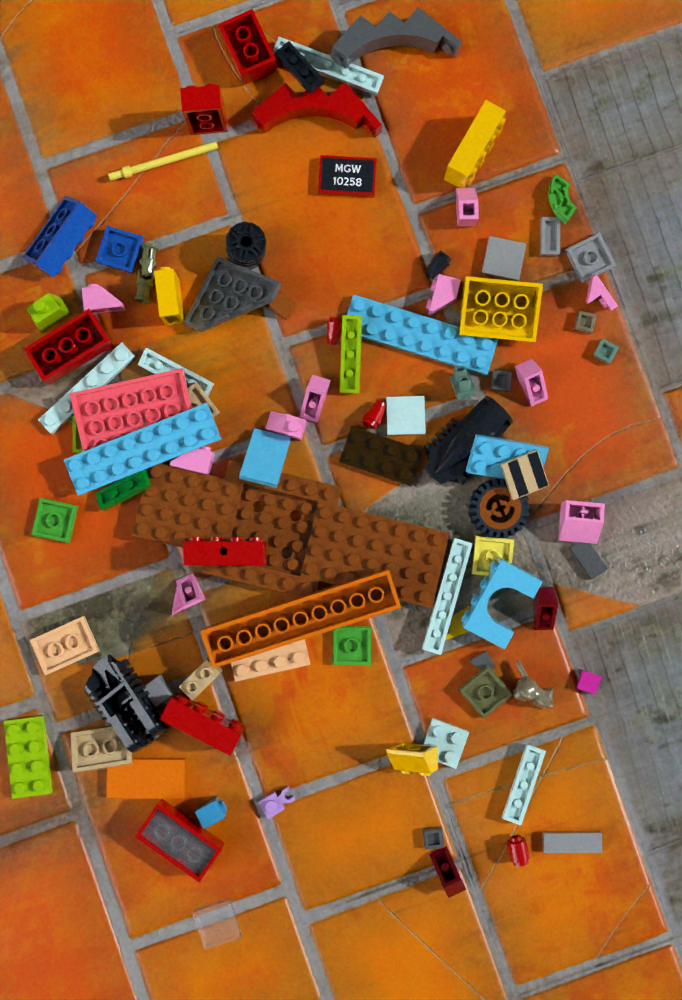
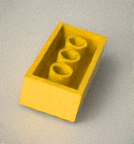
(475, 145)

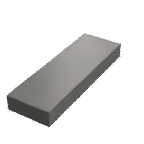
(572, 841)

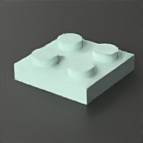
(449, 740)

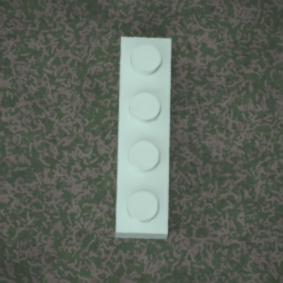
(158, 364)
(523, 784)

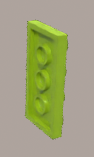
(28, 756)

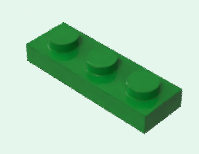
(123, 490)

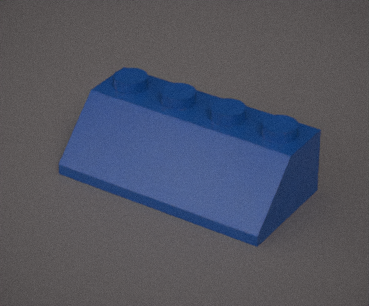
(60, 236)

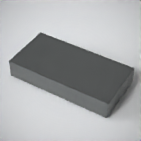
(588, 559)

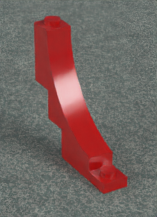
(340, 105)

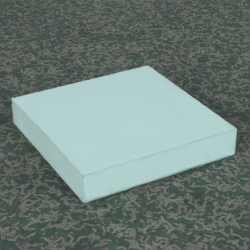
(405, 415)

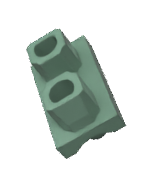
(462, 383)

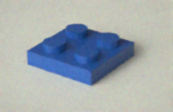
(119, 249)

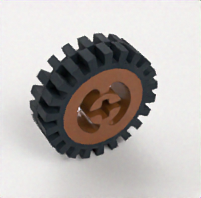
(482, 517)

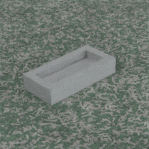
(550, 236)

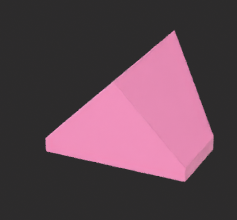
(187, 593)

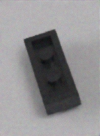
(299, 67)

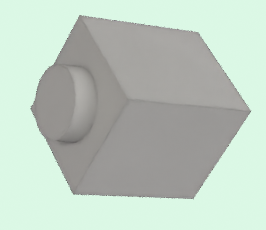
(159, 691)

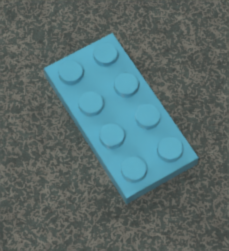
(491, 451)

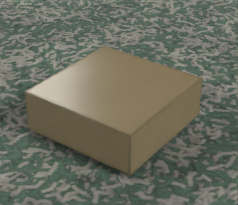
(585, 322)

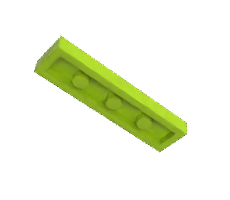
(350, 354)

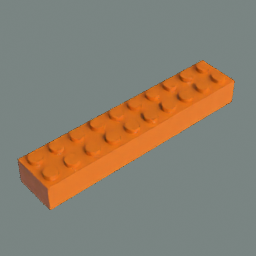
(300, 618)

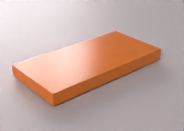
(147, 779)

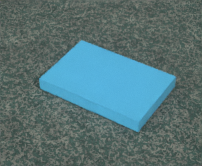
(265, 458)

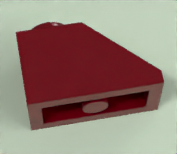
(545, 608)
(447, 872)

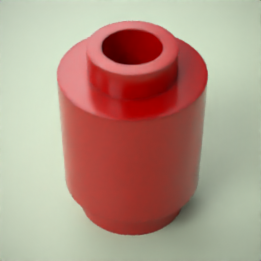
(518, 850)

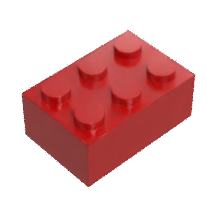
(248, 46)
(204, 109)

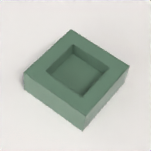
(605, 351)

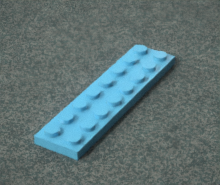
(422, 335)
(142, 449)

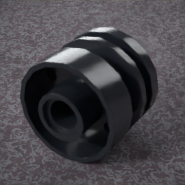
(243, 235)

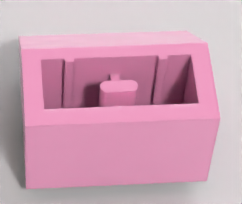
(580, 521)

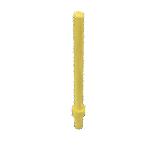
(128, 171)

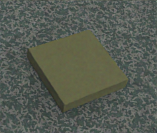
(485, 691)

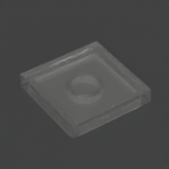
(217, 924)

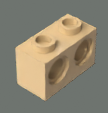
(199, 679)

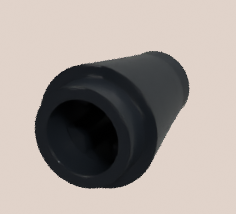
(438, 264)

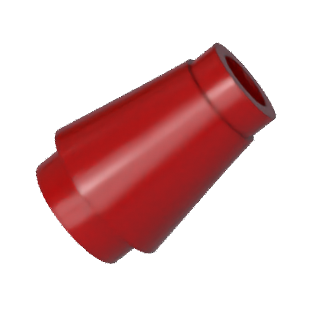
(334, 330)
(374, 415)

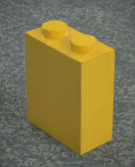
(169, 296)

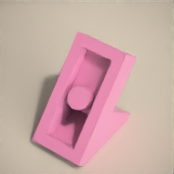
(596, 289)

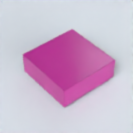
(588, 682)

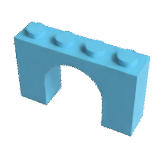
(501, 575)

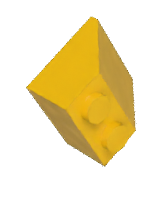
(414, 758)

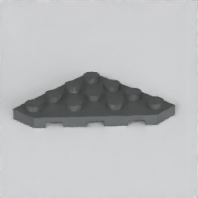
(229, 294)

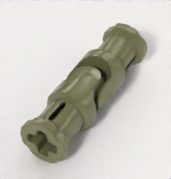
(145, 271)

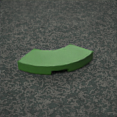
(559, 199)

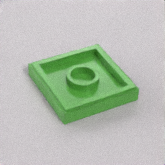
(54, 520)
(352, 645)

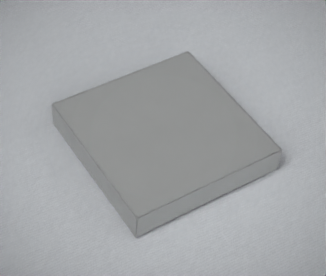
(590, 257)
(503, 258)

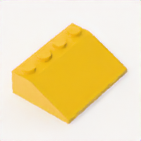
(500, 309)

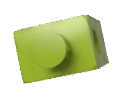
(48, 311)

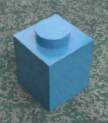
(211, 812)

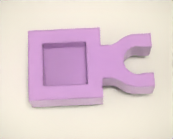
(273, 803)

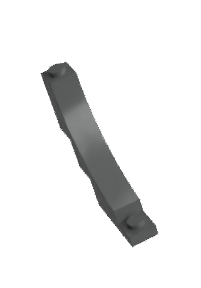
(417, 32)

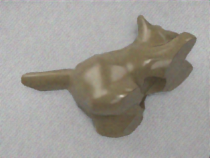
(528, 690)

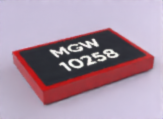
(347, 176)

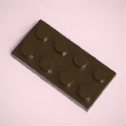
(381, 456)

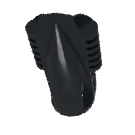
(450, 456)
(122, 700)

